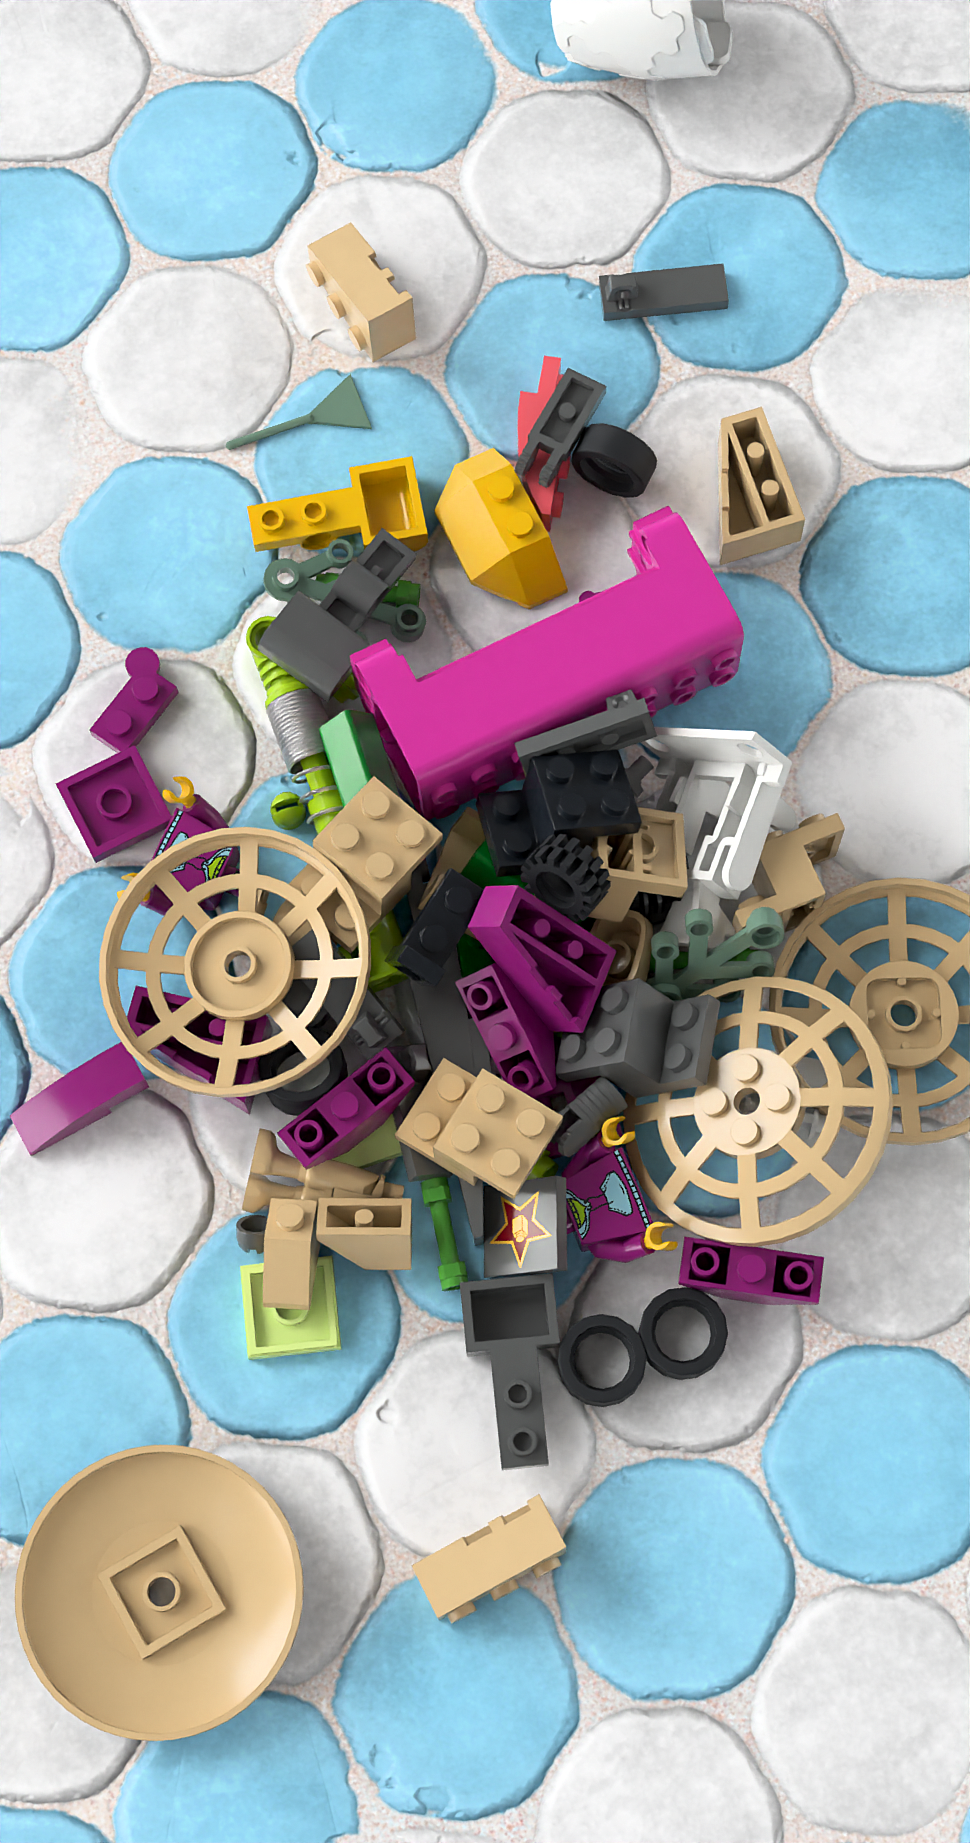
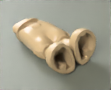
(325, 1180)

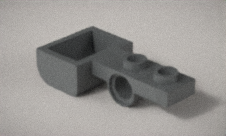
(317, 639)
(510, 1324)

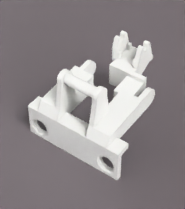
(695, 785)

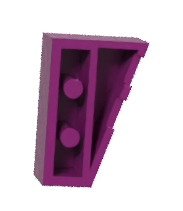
(543, 955)
(206, 1027)

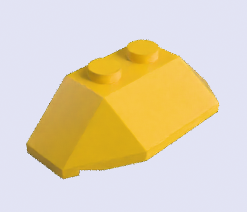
(499, 532)

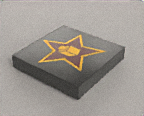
(526, 1232)

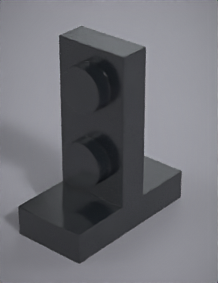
(436, 930)

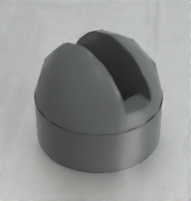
(251, 1233)

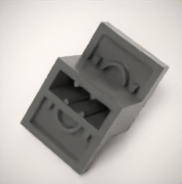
(642, 1040)

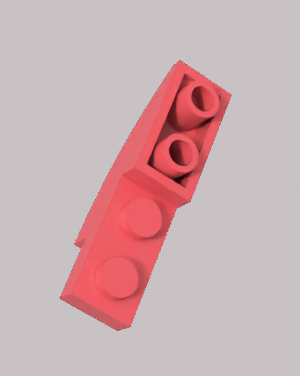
(545, 500)

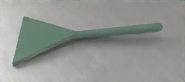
(339, 408)

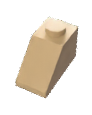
(368, 1230)
(290, 1254)

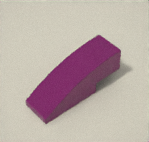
(79, 1098)

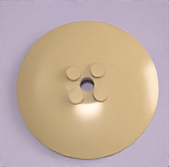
(89, 1580)

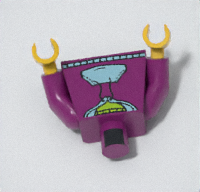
(194, 819)
(606, 1202)

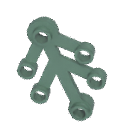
(318, 591)
(762, 930)

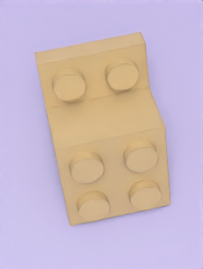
(375, 848)
(642, 862)
(786, 871)
(479, 1127)

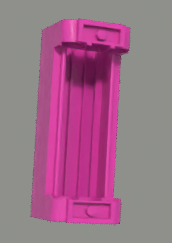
(650, 635)

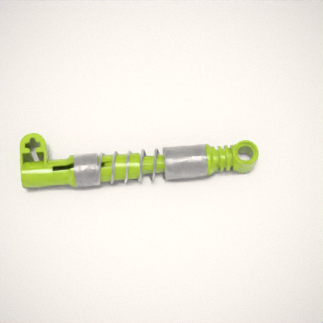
(295, 721)

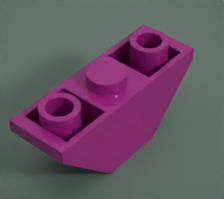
(511, 1030)
(348, 1111)
(751, 1273)

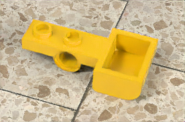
(380, 497)

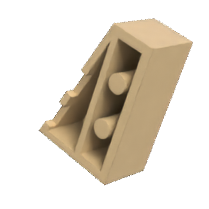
(361, 292)
(754, 490)
(491, 1560)

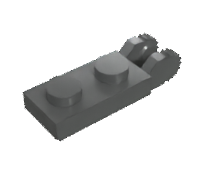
(561, 424)

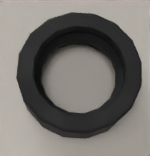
(614, 460)
(297, 1102)
(703, 1304)
(607, 1325)

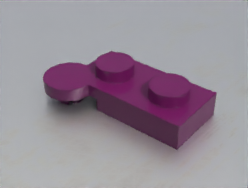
(137, 703)

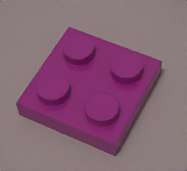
(115, 803)

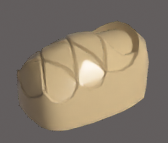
(633, 946)

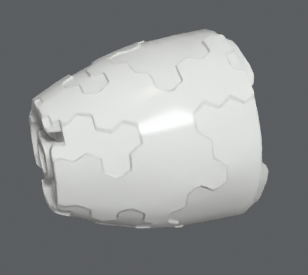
(644, 36)

